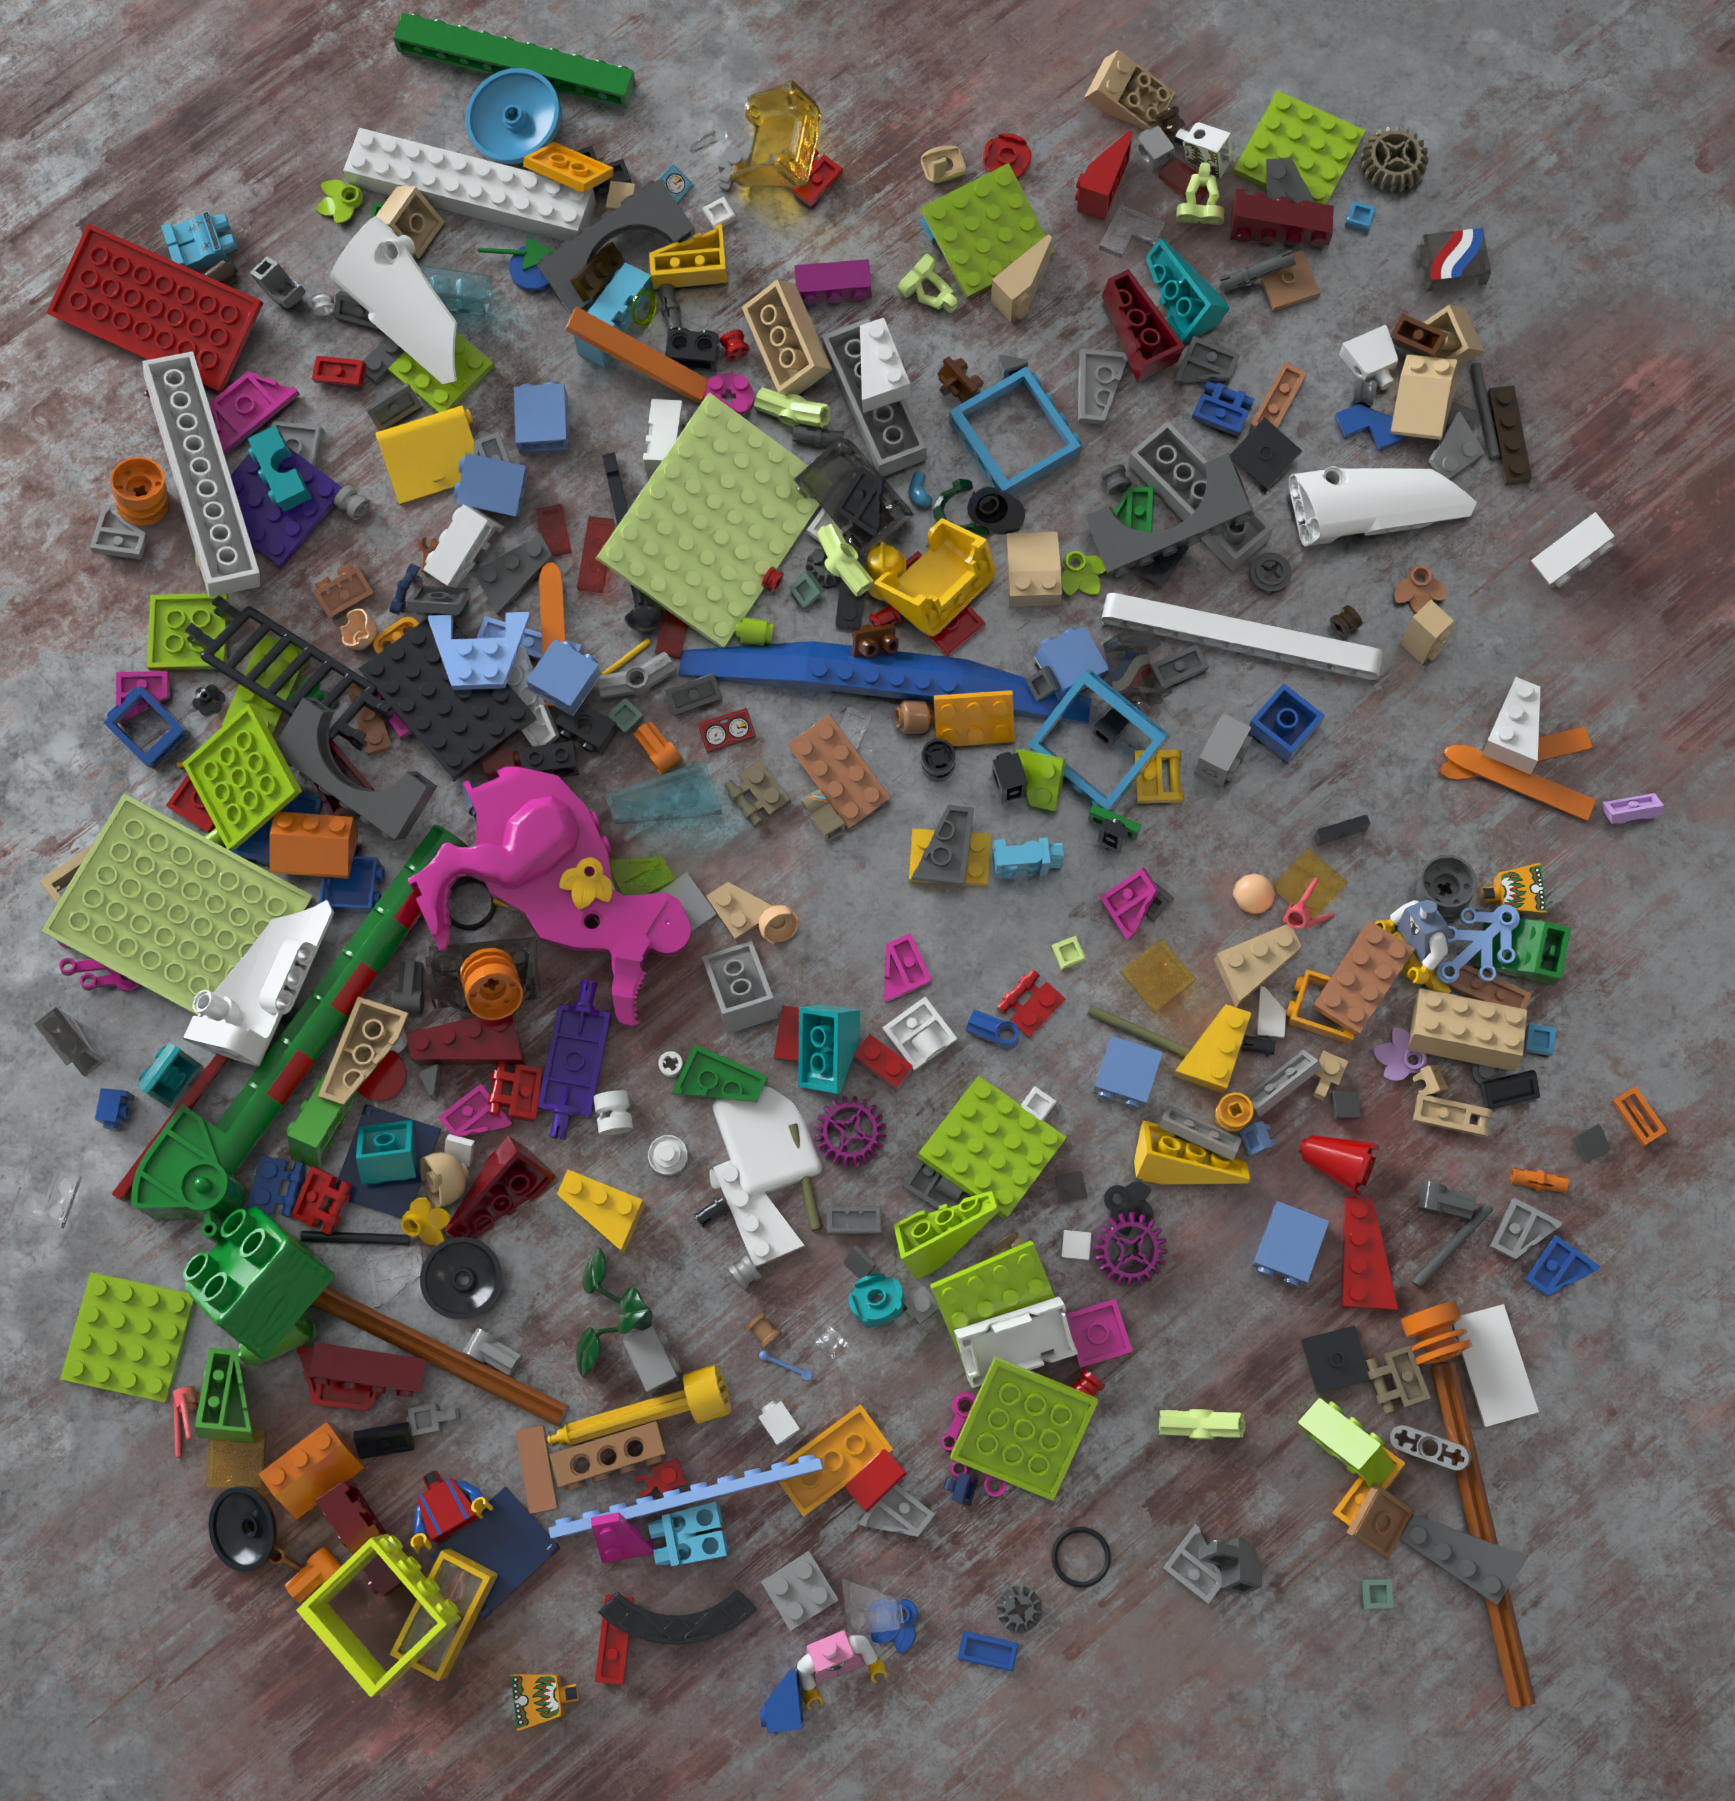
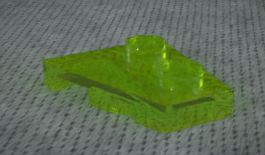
(640, 875)

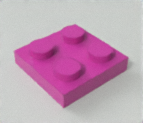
(1098, 1333)

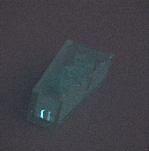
(460, 290)
(666, 797)

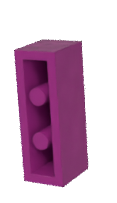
(833, 281)

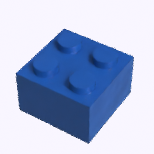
(1285, 722)

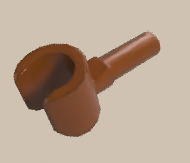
(426, 551)
(281, 1558)

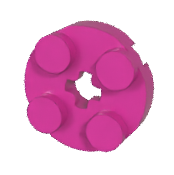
(737, 386)

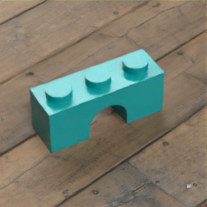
(270, 450)

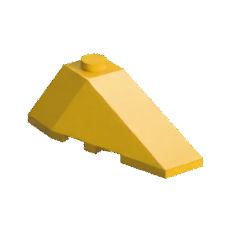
(1174, 1160)

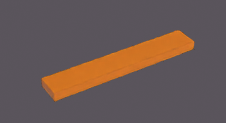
(637, 355)

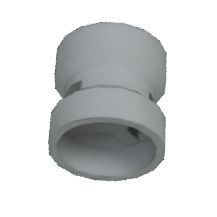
(354, 504)

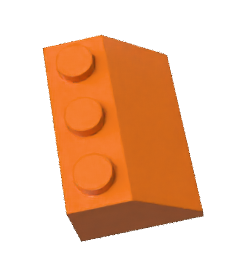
(312, 844)
(311, 1470)

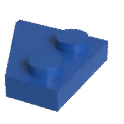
(1559, 1267)

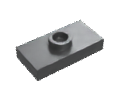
(854, 1220)

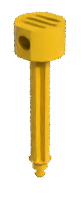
(703, 1395)

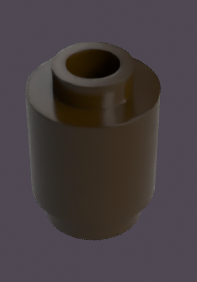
(223, 272)

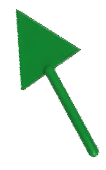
(532, 254)

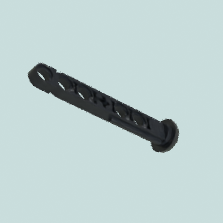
(643, 616)

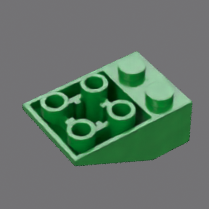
(1538, 950)

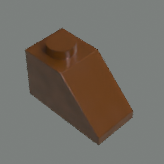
(1417, 336)

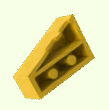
(691, 262)
(1215, 1053)
(603, 1207)

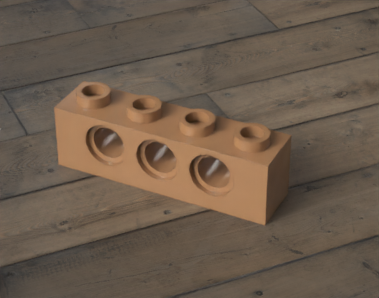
(565, 1461)

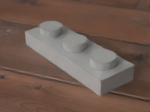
(1283, 1082)
(1200, 1132)

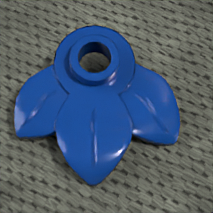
(902, 1637)

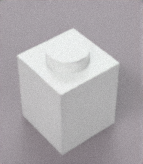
(778, 1422)

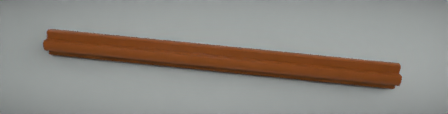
(442, 1356)
(1481, 1526)

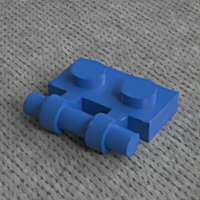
(1220, 413)
(269, 1182)

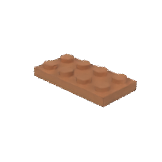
(839, 771)
(1363, 978)

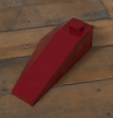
(502, 1185)

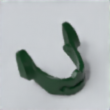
(959, 485)

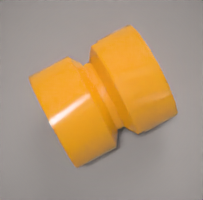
(1233, 1112)

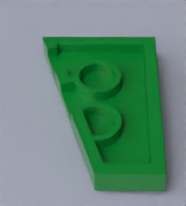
(718, 1078)

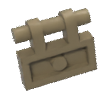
(763, 787)
(1405, 1376)

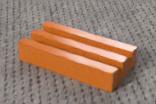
(1638, 1116)

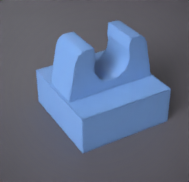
(1256, 1138)

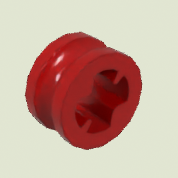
(772, 579)

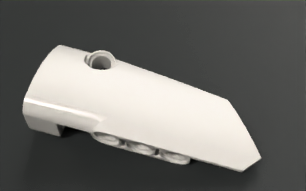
(400, 300)
(1372, 501)

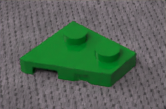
(1137, 508)

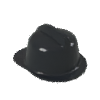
(996, 510)

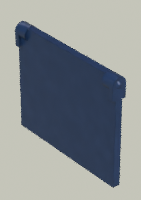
(388, 1196)
(506, 1543)

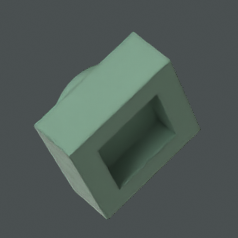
(806, 589)
(625, 716)
(1377, 1594)

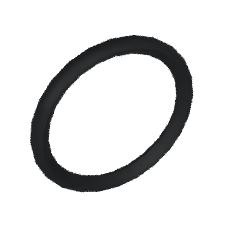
(486, 919)
(1100, 1538)

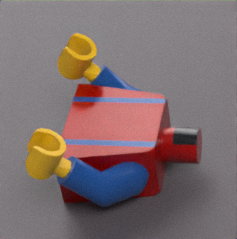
(445, 1509)

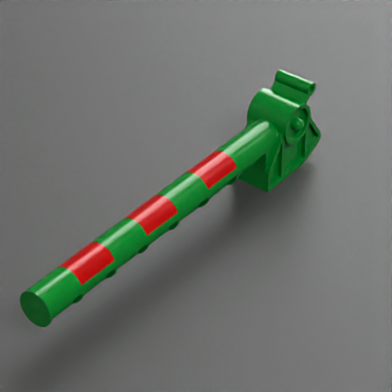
(195, 1163)

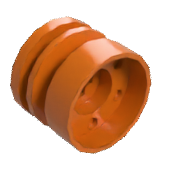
(140, 491)
(491, 984)
(1436, 1333)

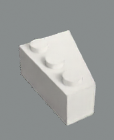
(881, 367)
(665, 426)
(1574, 551)

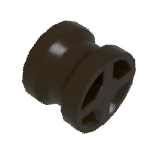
(1170, 120)
(1346, 621)

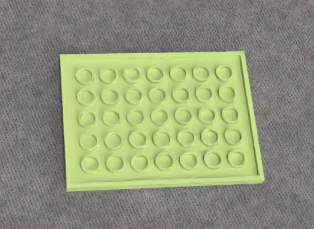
(711, 521)
(167, 904)

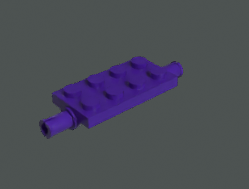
(574, 1060)

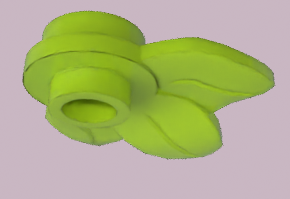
(337, 202)
(1083, 577)

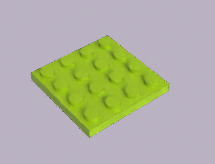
(1312, 138)
(983, 228)
(241, 777)
(991, 1146)
(992, 1288)
(128, 1337)
(1024, 1428)

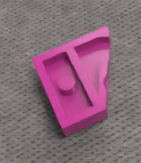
(904, 968)
(472, 1115)
(618, 1538)

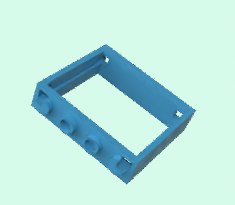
(958, 421)
(1129, 711)

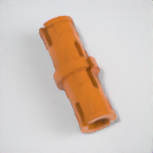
(1539, 1180)

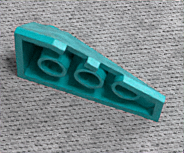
(1188, 298)

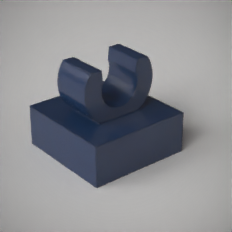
(963, 1488)

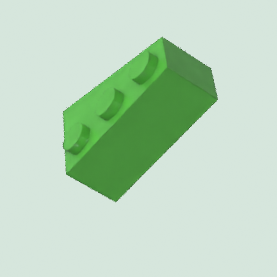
(315, 1126)
(222, 1401)

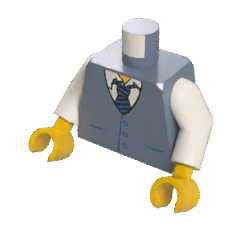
(1422, 929)

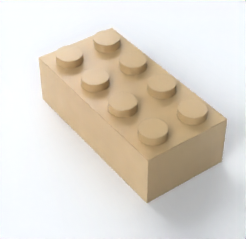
(786, 338)
(1467, 1029)

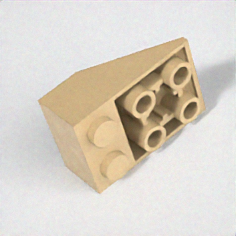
(1128, 92)

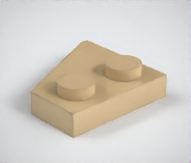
(737, 909)

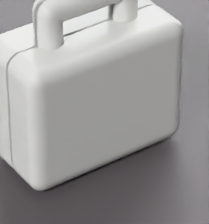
(762, 1143)

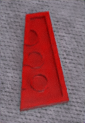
(1364, 1263)

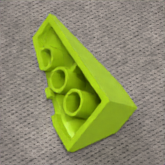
(934, 1237)

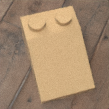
(1018, 283)
(1425, 396)
(1034, 569)

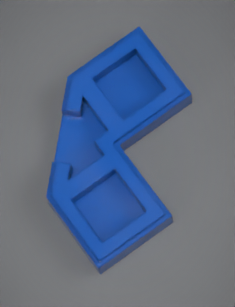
(1361, 418)

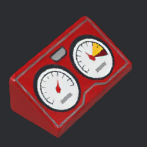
(726, 730)

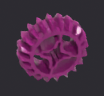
(861, 1136)
(1115, 1268)

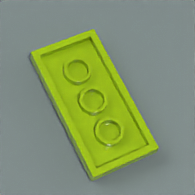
(243, 696)

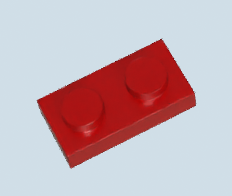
(339, 371)

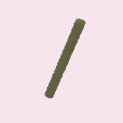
(1138, 1031)
(807, 1188)

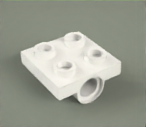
(919, 1033)

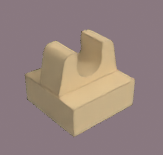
(1434, 1080)

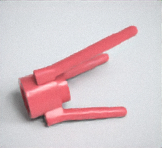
(1299, 914)
(184, 1402)

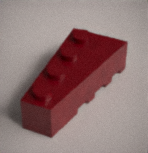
(1280, 220)
(468, 1043)
(355, 1525)

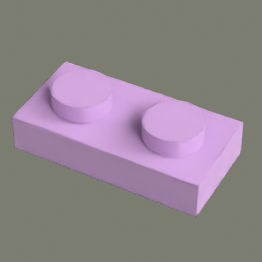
(1633, 808)

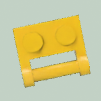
(1150, 783)

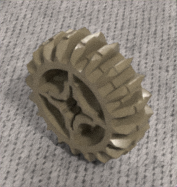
(1392, 150)

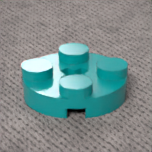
(876, 1313)

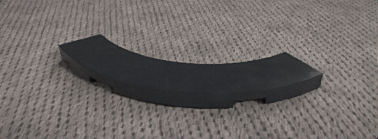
(677, 1628)

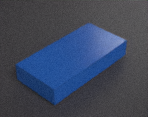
(988, 1651)

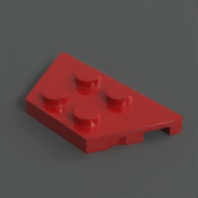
(333, 1394)

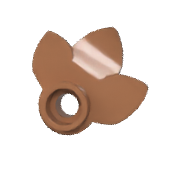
(1419, 593)

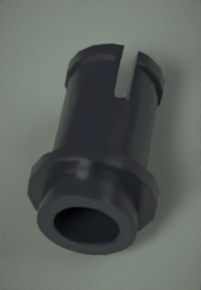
(1261, 1045)
(712, 1211)

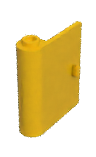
(427, 453)

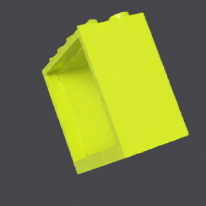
(343, 1641)

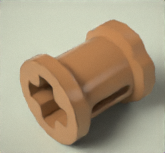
(763, 1330)

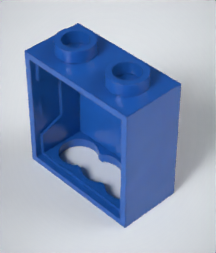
(359, 892)

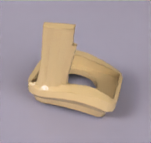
(935, 169)

